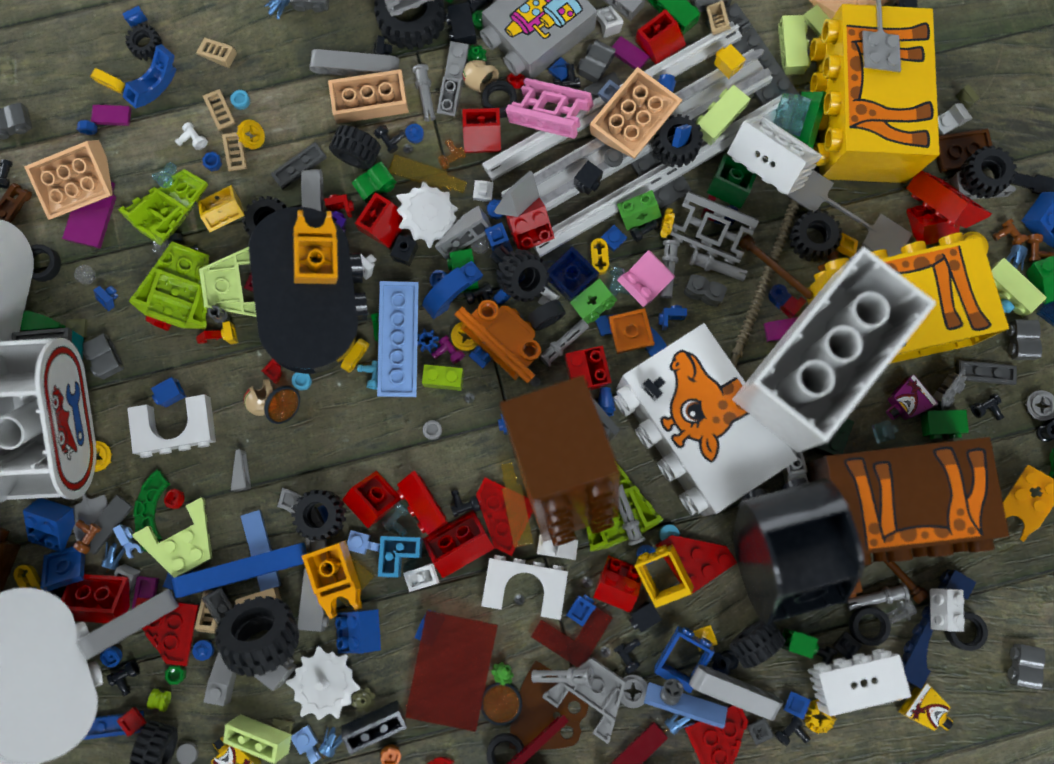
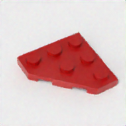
(495, 514)
(700, 559)
(173, 632)
(716, 744)

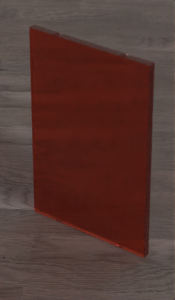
(451, 671)

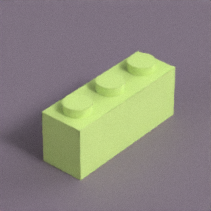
(794, 44)
(722, 113)
(1016, 288)
(257, 738)

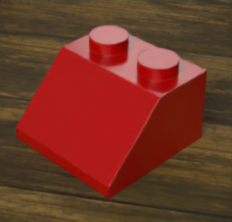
(371, 499)

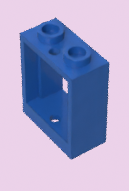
(668, 672)

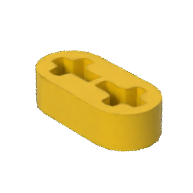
(107, 80)
(603, 256)
(355, 355)
(31, 580)

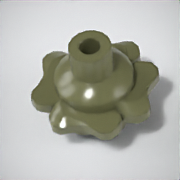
(363, 700)

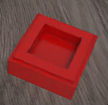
(131, 721)

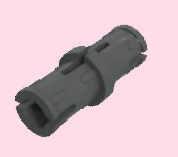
(218, 315)

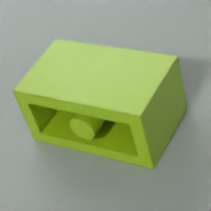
(443, 377)

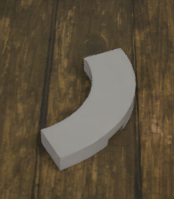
(287, 501)

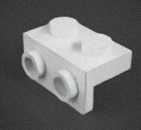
(947, 609)

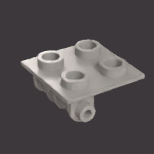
(951, 385)

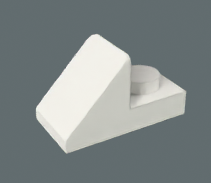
(610, 21)
(953, 118)
(564, 551)
(421, 577)

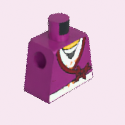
(909, 399)

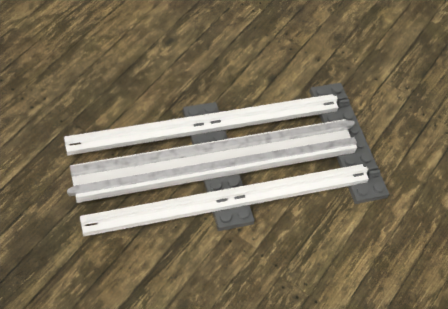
(555, 182)

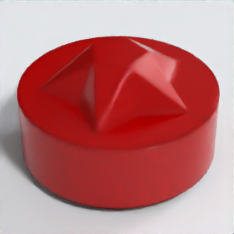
(516, 81)
(174, 499)

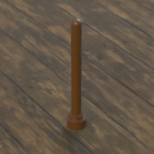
(747, 243)
(918, 593)

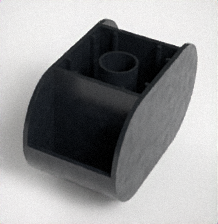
(303, 324)
(797, 549)

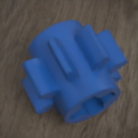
(432, 340)

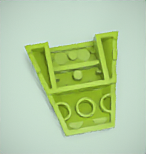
(165, 208)
(174, 289)
(641, 509)

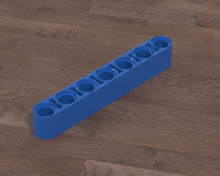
(238, 570)

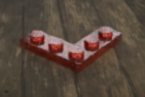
(575, 651)

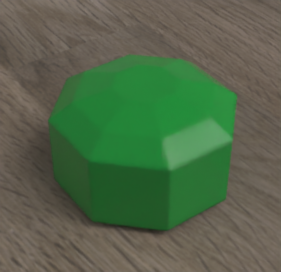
(175, 674)

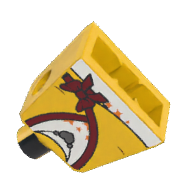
(927, 708)
(232, 755)

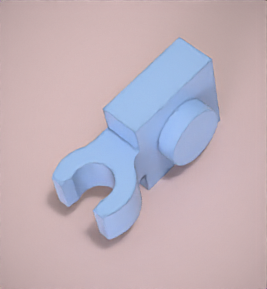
(125, 538)
(360, 542)
(304, 742)

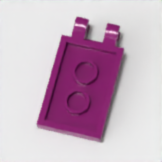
(90, 222)

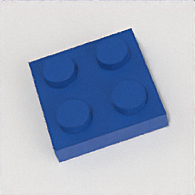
(62, 569)

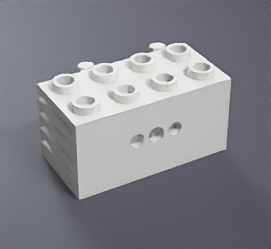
(791, 156)
(835, 681)

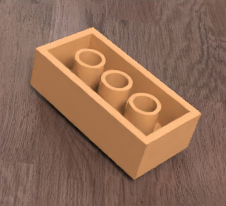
(368, 96)

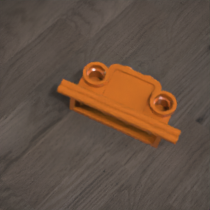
(503, 337)

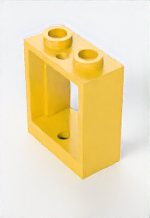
(221, 211)
(672, 593)

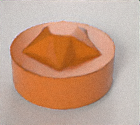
(390, 755)

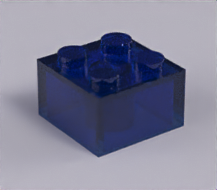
(572, 274)

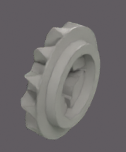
(1046, 399)
(638, 699)

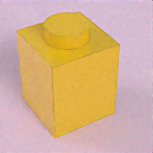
(729, 61)

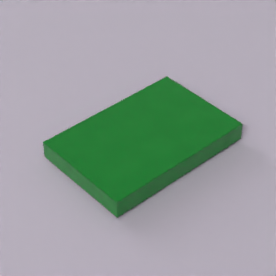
(813, 117)

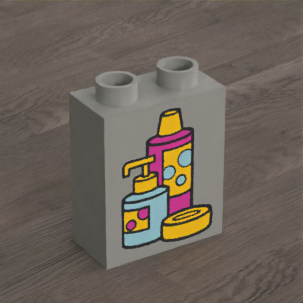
(536, 31)

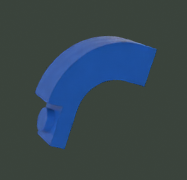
(154, 81)
(449, 287)

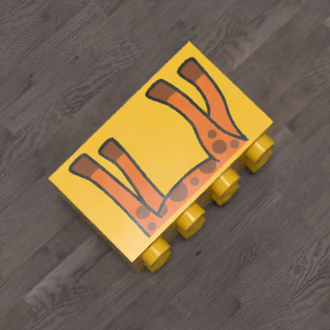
(874, 119)
(954, 277)

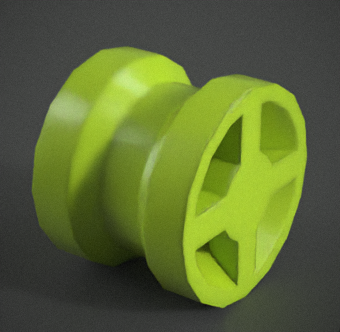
(159, 700)

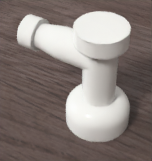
(198, 143)

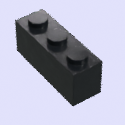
(373, 727)

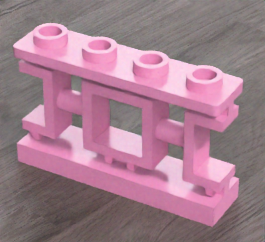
(545, 119)

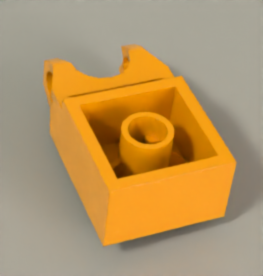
(318, 244)
(1028, 508)
(336, 582)

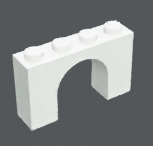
(198, 431)
(552, 579)

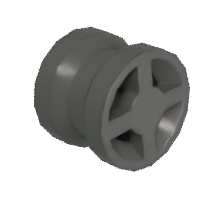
(676, 690)

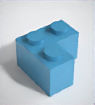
(392, 551)

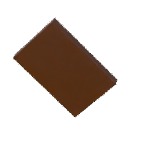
(958, 147)

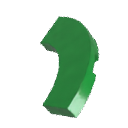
(147, 501)

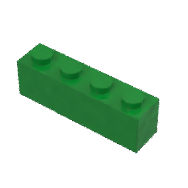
(681, 10)

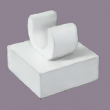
(483, 190)
(368, 265)
(547, 296)

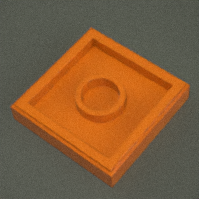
(631, 331)

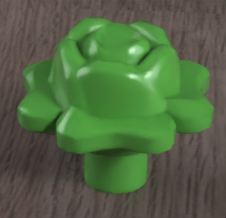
(502, 673)

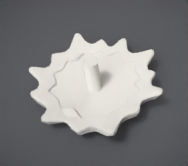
(427, 213)
(323, 684)

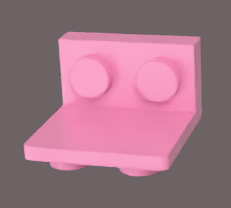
(646, 278)

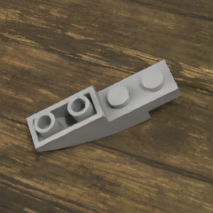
(453, 79)

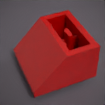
(660, 37)
(481, 130)
(380, 221)
(531, 226)
(928, 226)
(591, 364)
(618, 584)

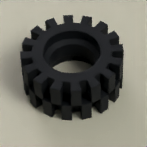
(138, 34)

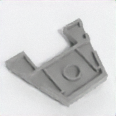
(602, 695)

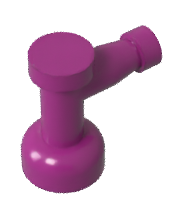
(456, 356)

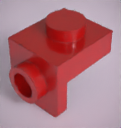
(339, 202)

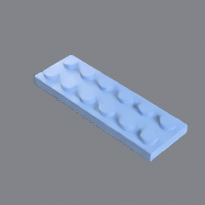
(397, 339)

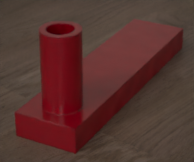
(544, 736)
(642, 746)

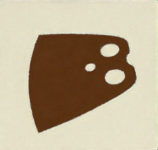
(538, 713)

